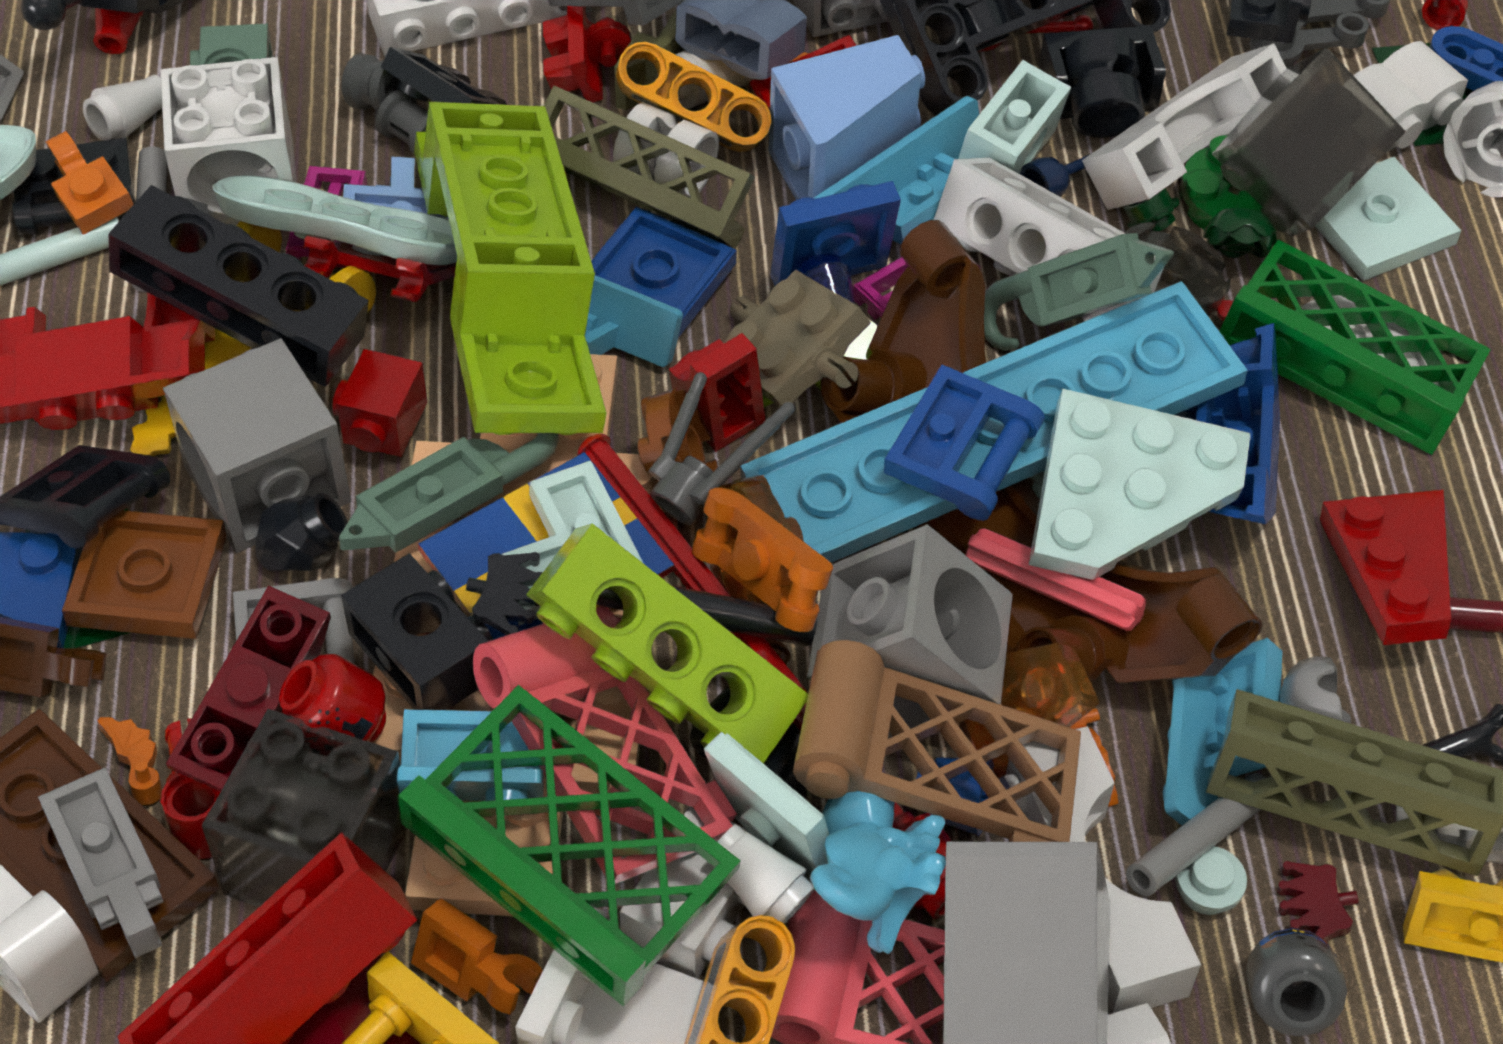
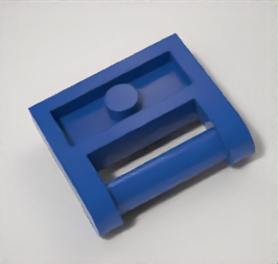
(944, 432)

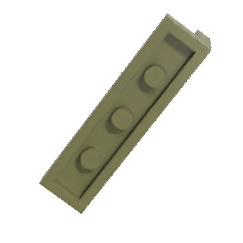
(641, 188)
(1365, 772)

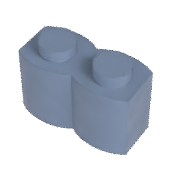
(742, 33)

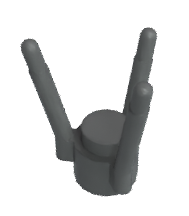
(685, 485)

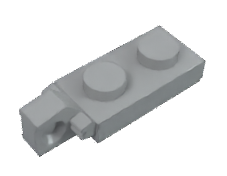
(106, 857)

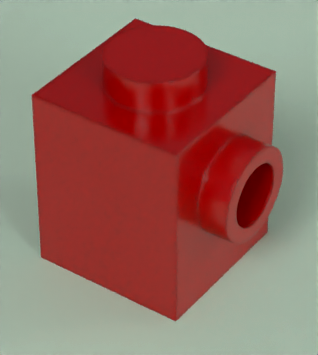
(381, 402)

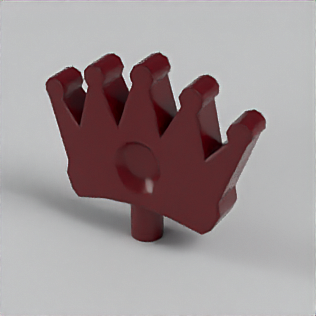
(1316, 900)

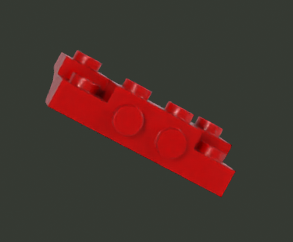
(95, 366)

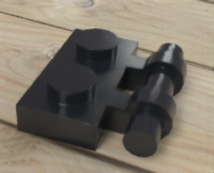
(428, 80)

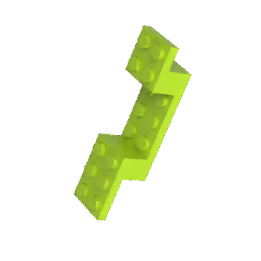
(518, 268)

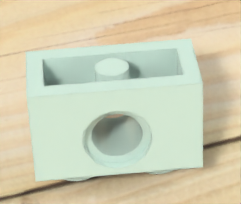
(1017, 118)

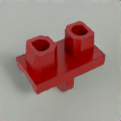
(581, 50)

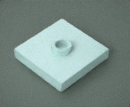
(1387, 222)
(768, 804)

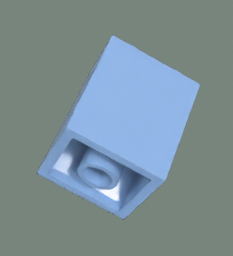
(841, 111)

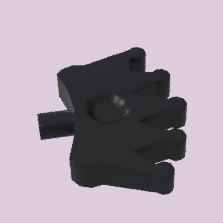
(505, 591)

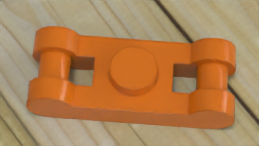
(763, 558)

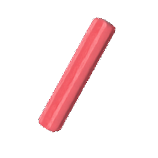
(1094, 597)

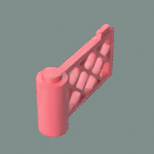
(560, 674)
(830, 975)

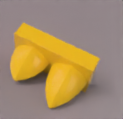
(1456, 916)

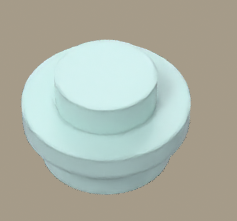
(1213, 882)

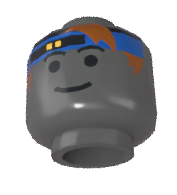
(1296, 982)

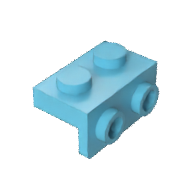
(435, 734)

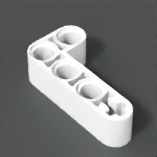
(40, 950)

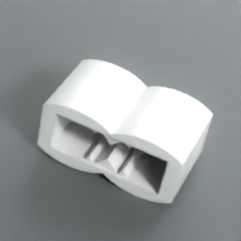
(1415, 89)

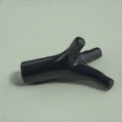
(1475, 738)

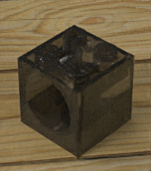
(293, 798)

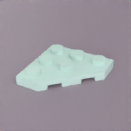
(1127, 481)

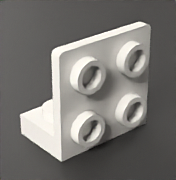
(576, 1011)

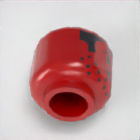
(335, 696)

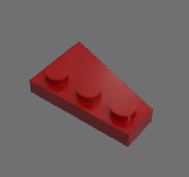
(1395, 561)

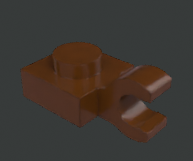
(33, 661)

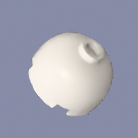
(1476, 139)

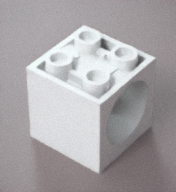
(224, 125)

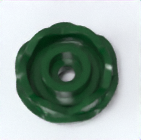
(1241, 232)

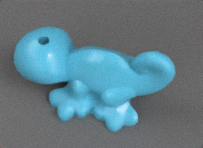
(877, 868)

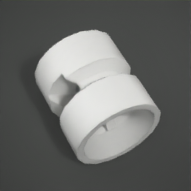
(667, 166)

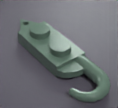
(1076, 284)
(439, 491)

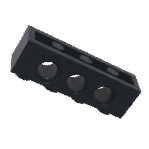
(198, 266)

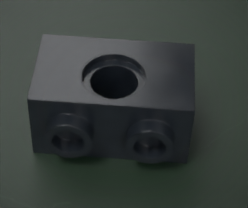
(408, 601)

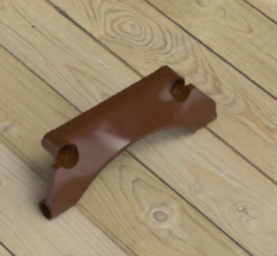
(935, 319)

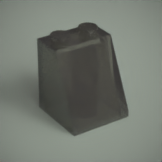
(1307, 142)

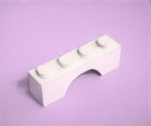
(1157, 146)
(1147, 942)

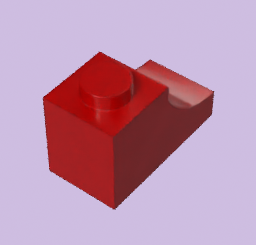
(733, 389)

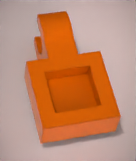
(87, 191)
(463, 958)

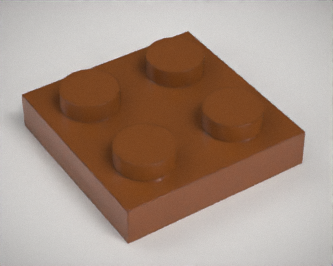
(146, 575)

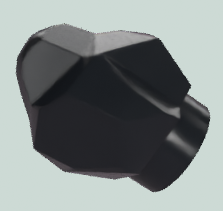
(299, 533)

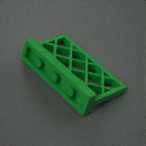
(1348, 367)
(530, 891)

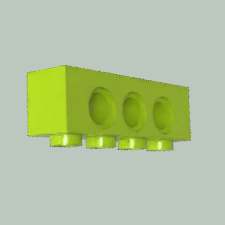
(761, 696)

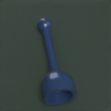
(1051, 174)

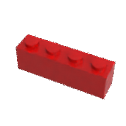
(284, 956)

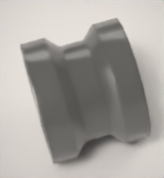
(366, 83)

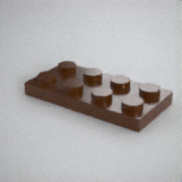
(41, 758)

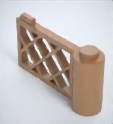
(848, 738)

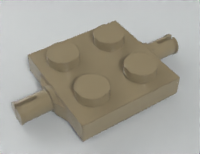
(799, 336)

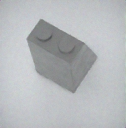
(1025, 943)

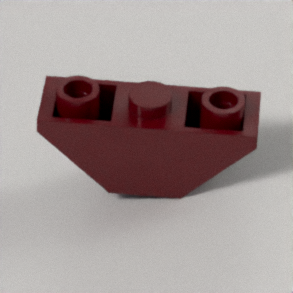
(248, 683)

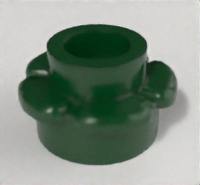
(1156, 209)

